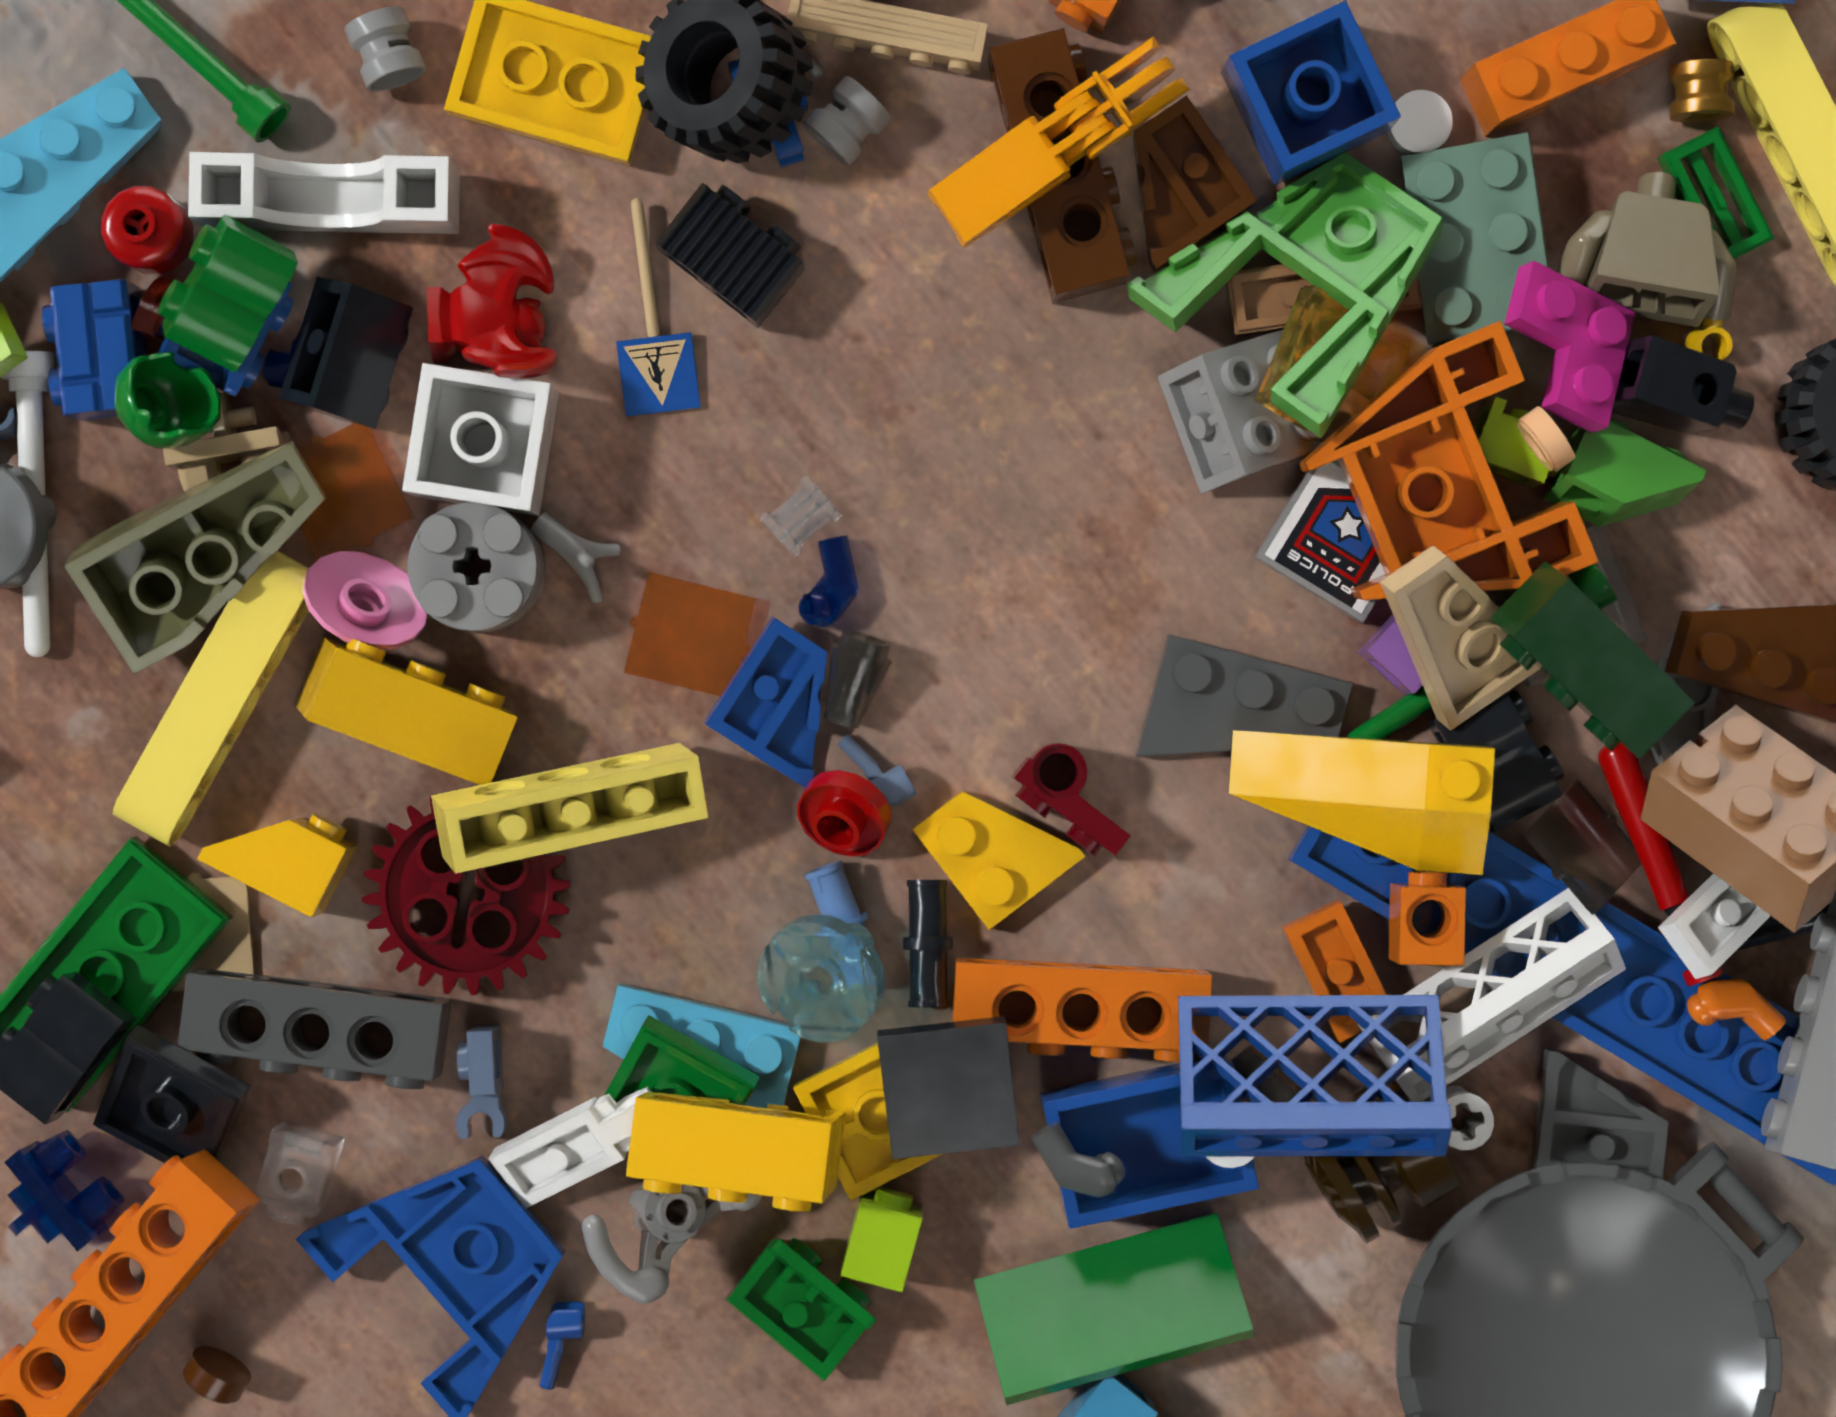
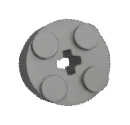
(450, 541)

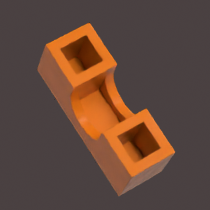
(1565, 59)

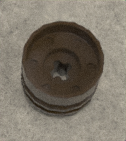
(1359, 1182)

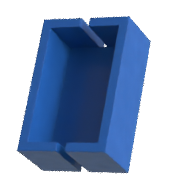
(1141, 1124)

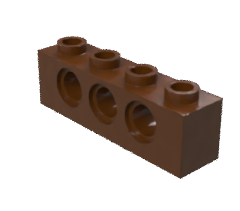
(1069, 265)

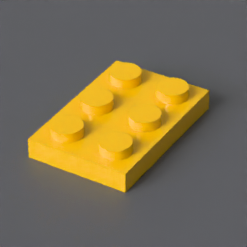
(550, 78)

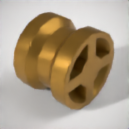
(1701, 91)

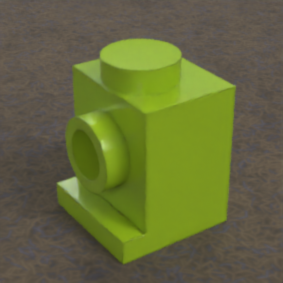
(1505, 447)

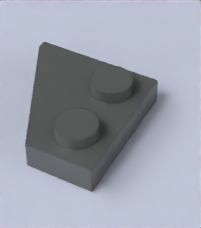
(1593, 1122)

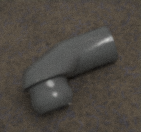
(1075, 1171)

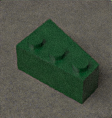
(1589, 662)

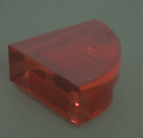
(146, 318)

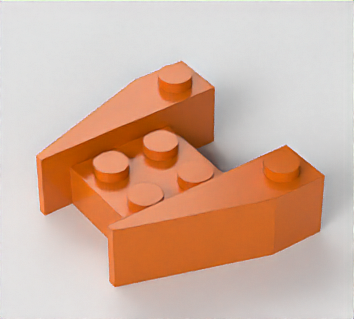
(1428, 481)

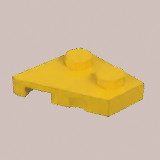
(993, 855)

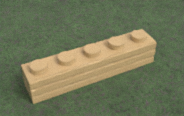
(892, 31)

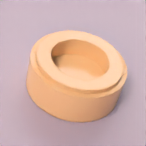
(1545, 439)

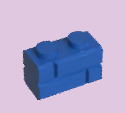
(92, 344)

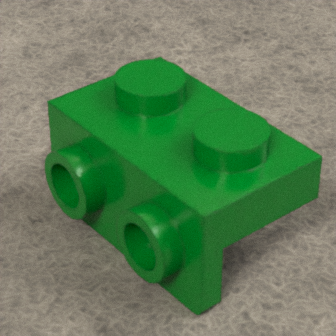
(801, 1306)

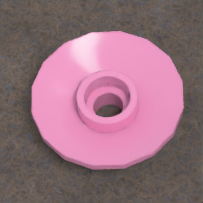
(363, 600)

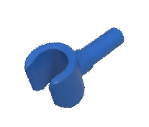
(564, 1322)

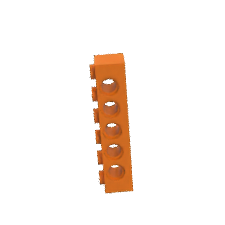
(211, 1208)

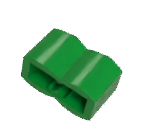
(227, 292)

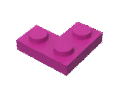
(1587, 338)

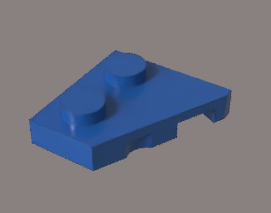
(775, 701)

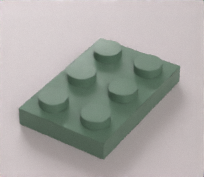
(1488, 230)

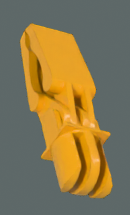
(1028, 163)

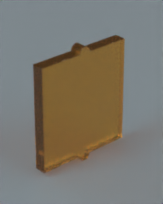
(358, 489)
(689, 634)

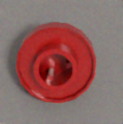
(844, 813)

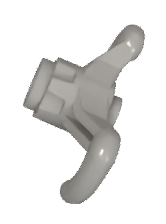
(650, 1218)

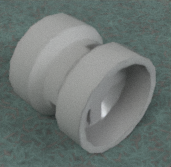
(385, 49)
(847, 120)

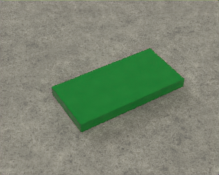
(126, 936)
(1113, 1308)

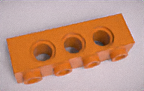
(984, 982)

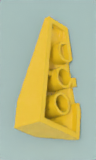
(1389, 796)

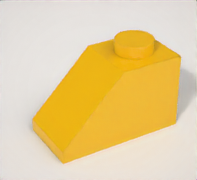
(288, 861)

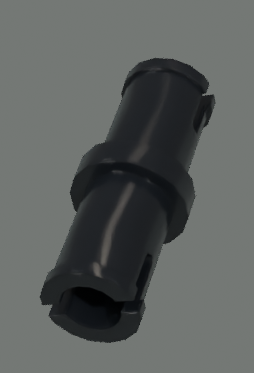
(927, 943)

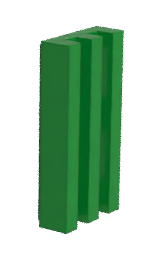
(1734, 181)

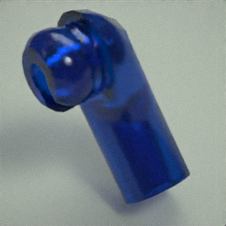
(835, 588)

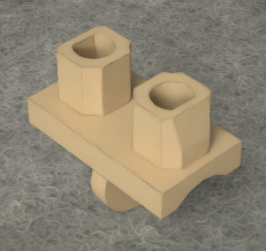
(203, 457)

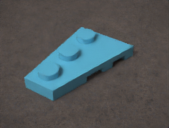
(746, 1039)

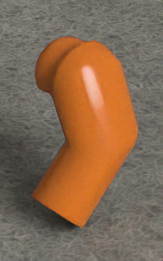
(1731, 1000)

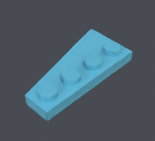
(64, 158)

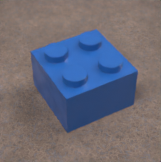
(1310, 93)

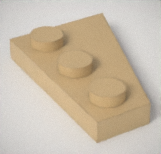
(1451, 636)

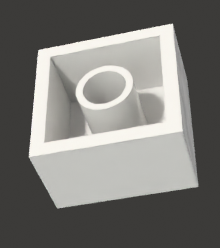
(480, 439)

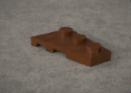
(1763, 655)

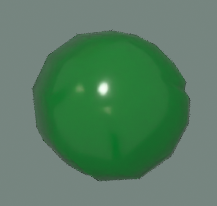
(166, 402)

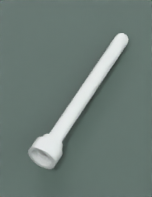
(29, 382)

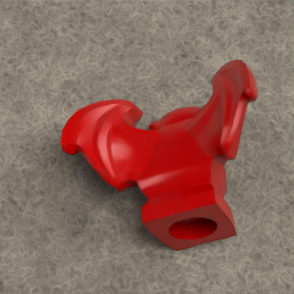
(485, 316)

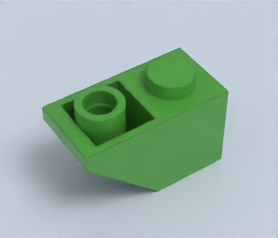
(1621, 475)

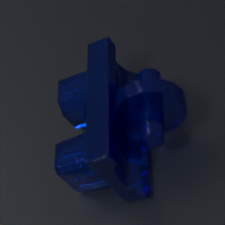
(51, 1199)

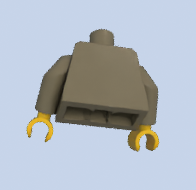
(1658, 260)

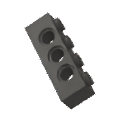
(213, 1028)

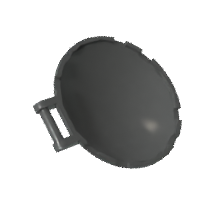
(1596, 1299)

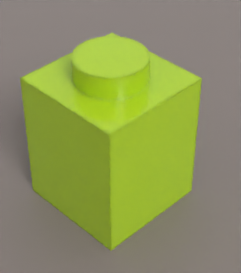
(882, 1239)

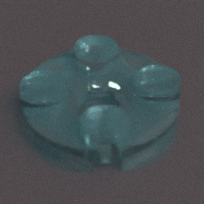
(845, 954)

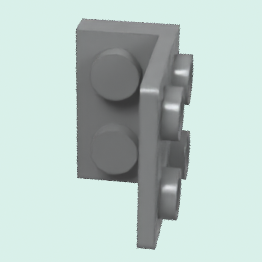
(1222, 424)

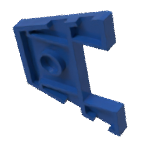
(469, 1249)

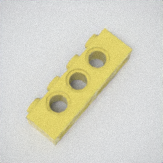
(569, 807)

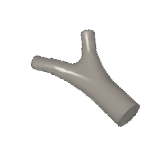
(575, 550)

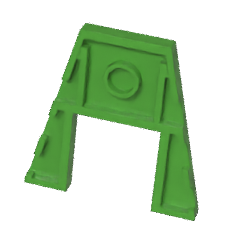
(1336, 231)

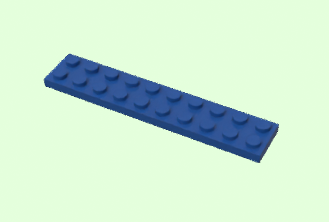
(1632, 1015)

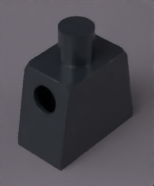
(1679, 388)

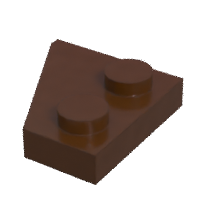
(1184, 182)

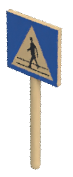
(655, 370)

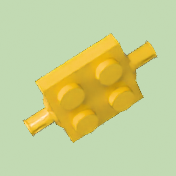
(858, 1089)

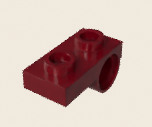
(1089, 826)

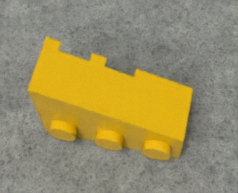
(406, 710)
(735, 1149)

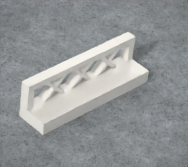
(1517, 1002)

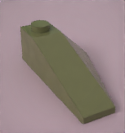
(183, 559)

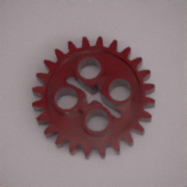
(409, 881)

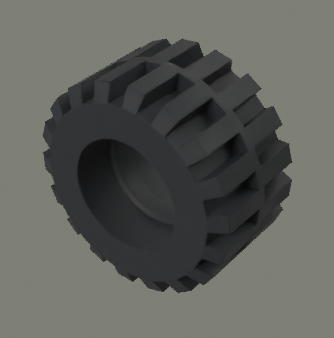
(762, 96)
(1812, 414)

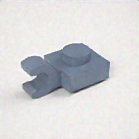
(481, 1063)

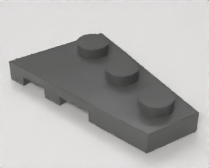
(1212, 691)

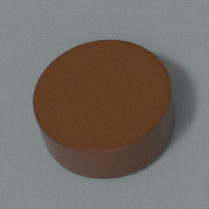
(216, 1375)

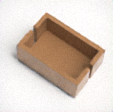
(1751, 815)

